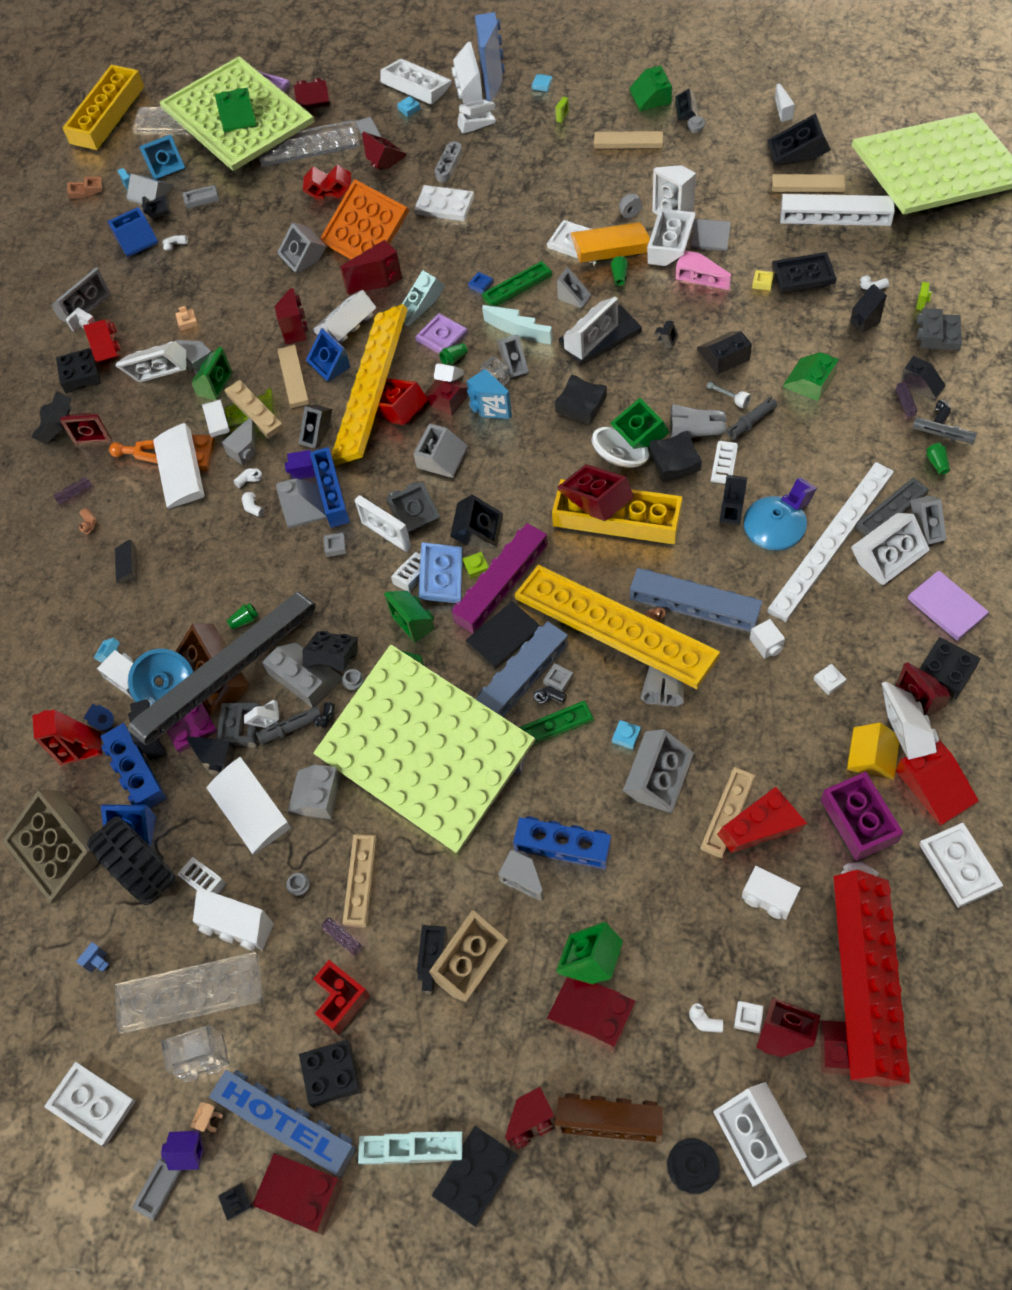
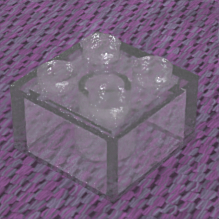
(195, 1053)

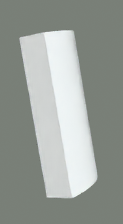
(415, 81)
(178, 466)
(247, 806)

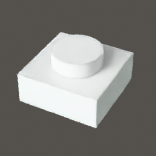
(829, 679)
(748, 1017)

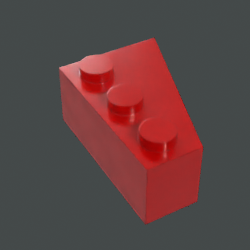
(65, 737)
(762, 821)

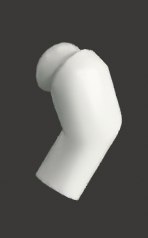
(174, 240)
(866, 283)
(248, 475)
(859, 866)
(702, 1021)

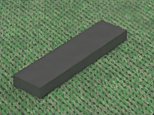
(897, 503)

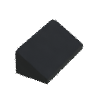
(686, 105)
(125, 562)

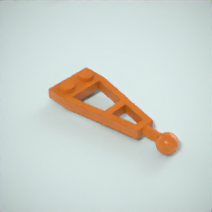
(202, 443)

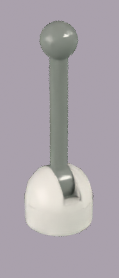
(741, 399)

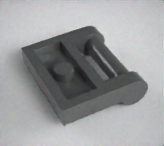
(231, 724)

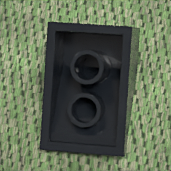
(799, 142)

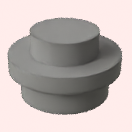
(696, 124)
(352, 679)
(298, 884)

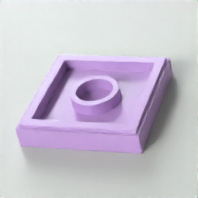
(441, 333)

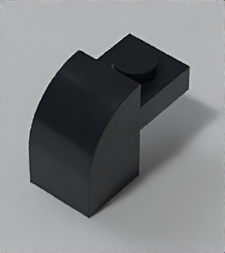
(733, 499)

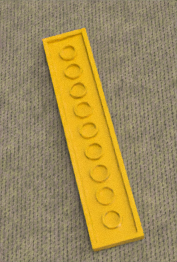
(368, 385)
(618, 626)

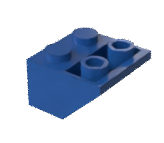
(132, 232)

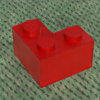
(101, 339)
(344, 1000)

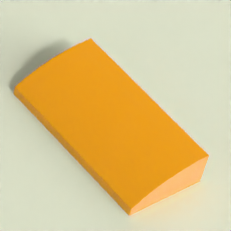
(610, 242)

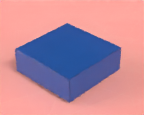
(480, 282)

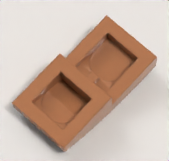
(83, 189)

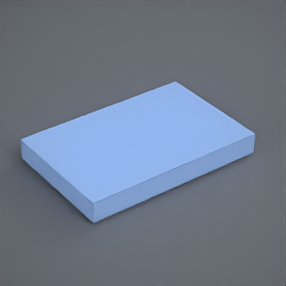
(440, 573)

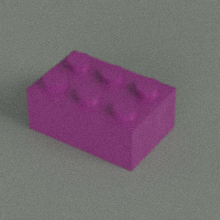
(861, 816)

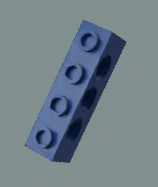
(329, 487)
(118, 740)
(571, 852)

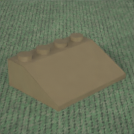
(51, 844)

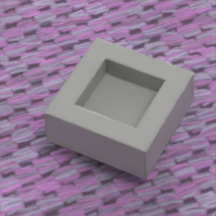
(334, 544)
(558, 678)

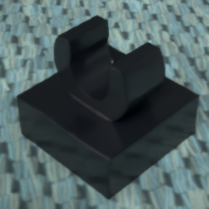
(668, 334)
(235, 1202)

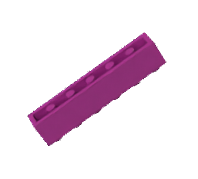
(499, 578)

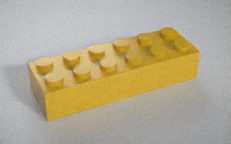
(103, 107)
(644, 517)

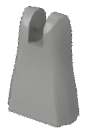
(696, 421)
(662, 689)

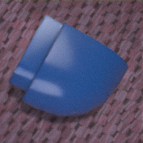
(99, 717)

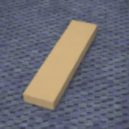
(633, 139)
(808, 183)
(293, 376)
(729, 807)
(359, 881)

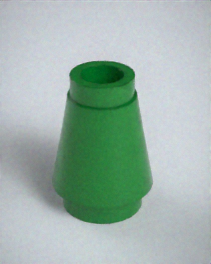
(619, 269)
(452, 354)
(938, 457)
(244, 615)

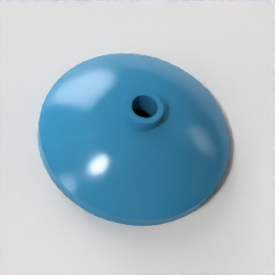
(774, 531)
(156, 664)

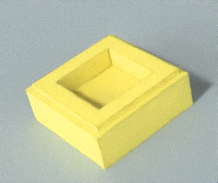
(763, 280)

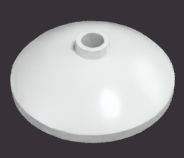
(616, 450)

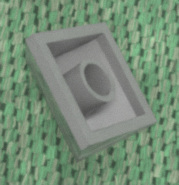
(146, 186)
(710, 234)

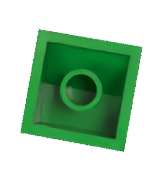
(651, 89)
(235, 109)
(212, 375)
(812, 375)
(640, 425)
(409, 614)
(590, 954)

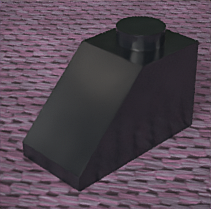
(868, 309)
(922, 378)
(314, 425)
(212, 753)

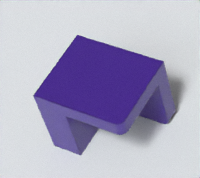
(800, 494)

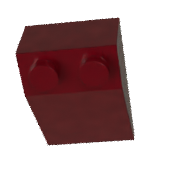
(372, 269)
(597, 491)
(592, 1012)
(298, 1193)

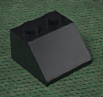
(726, 351)
(476, 523)

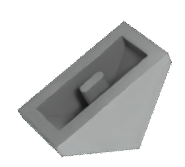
(571, 289)

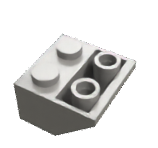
(439, 451)

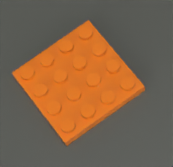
(363, 221)

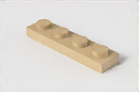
(254, 409)

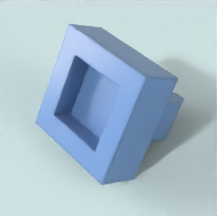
(93, 958)

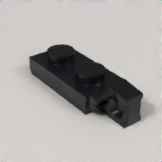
(431, 947)

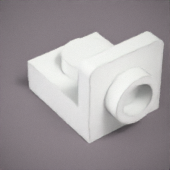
(78, 319)
(264, 715)

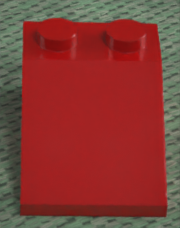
(400, 401)
(938, 783)

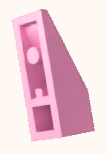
(698, 269)

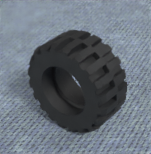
(131, 861)

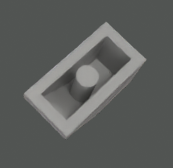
(513, 355)
(242, 442)
(930, 518)
(521, 875)

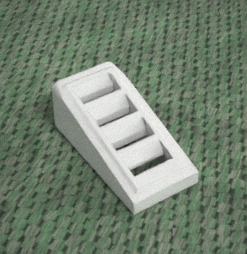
(784, 104)
(470, 123)
(447, 372)
(724, 450)
(398, 577)
(215, 887)

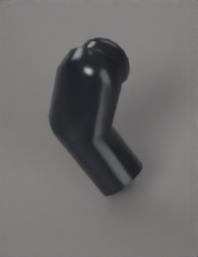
(945, 410)
(549, 693)
(327, 718)

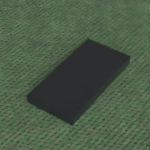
(626, 329)

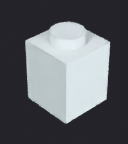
(767, 639)

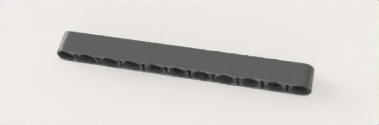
(220, 669)

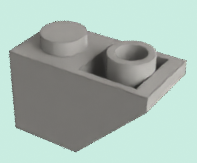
(195, 354)

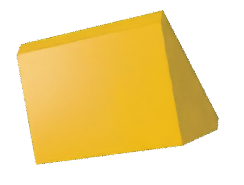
(873, 750)

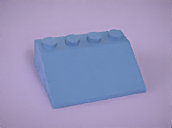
(490, 53)

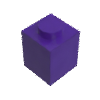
(300, 465)
(183, 1150)

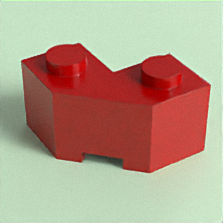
(321, 185)

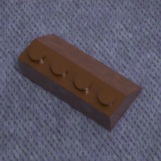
(198, 647)
(609, 1119)

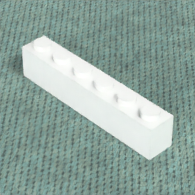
(836, 209)

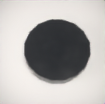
(693, 1166)

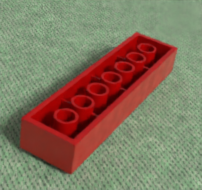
(870, 980)

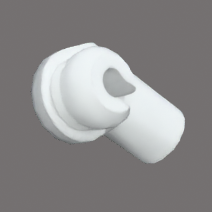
(249, 506)

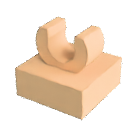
(186, 318)
(202, 1117)

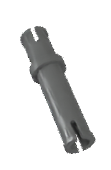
(745, 422)
(943, 430)
(286, 726)

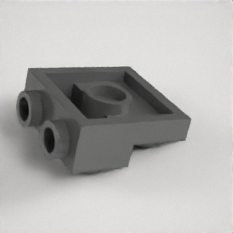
(939, 330)
(413, 506)

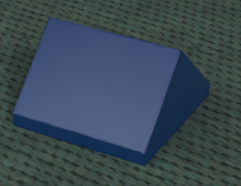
(328, 356)
(136, 816)

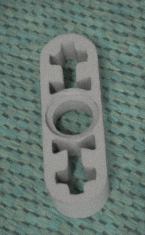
(447, 155)

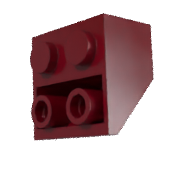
(312, 93)
(291, 318)
(529, 1118)

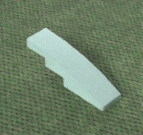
(514, 324)
(410, 1148)

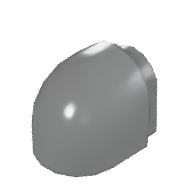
(630, 205)

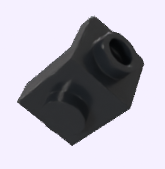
(157, 207)

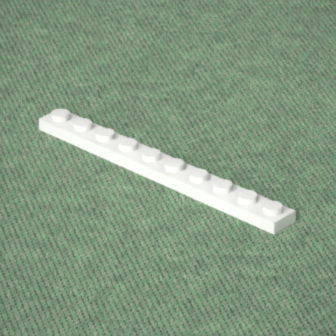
(830, 542)

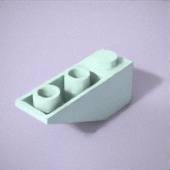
(421, 296)

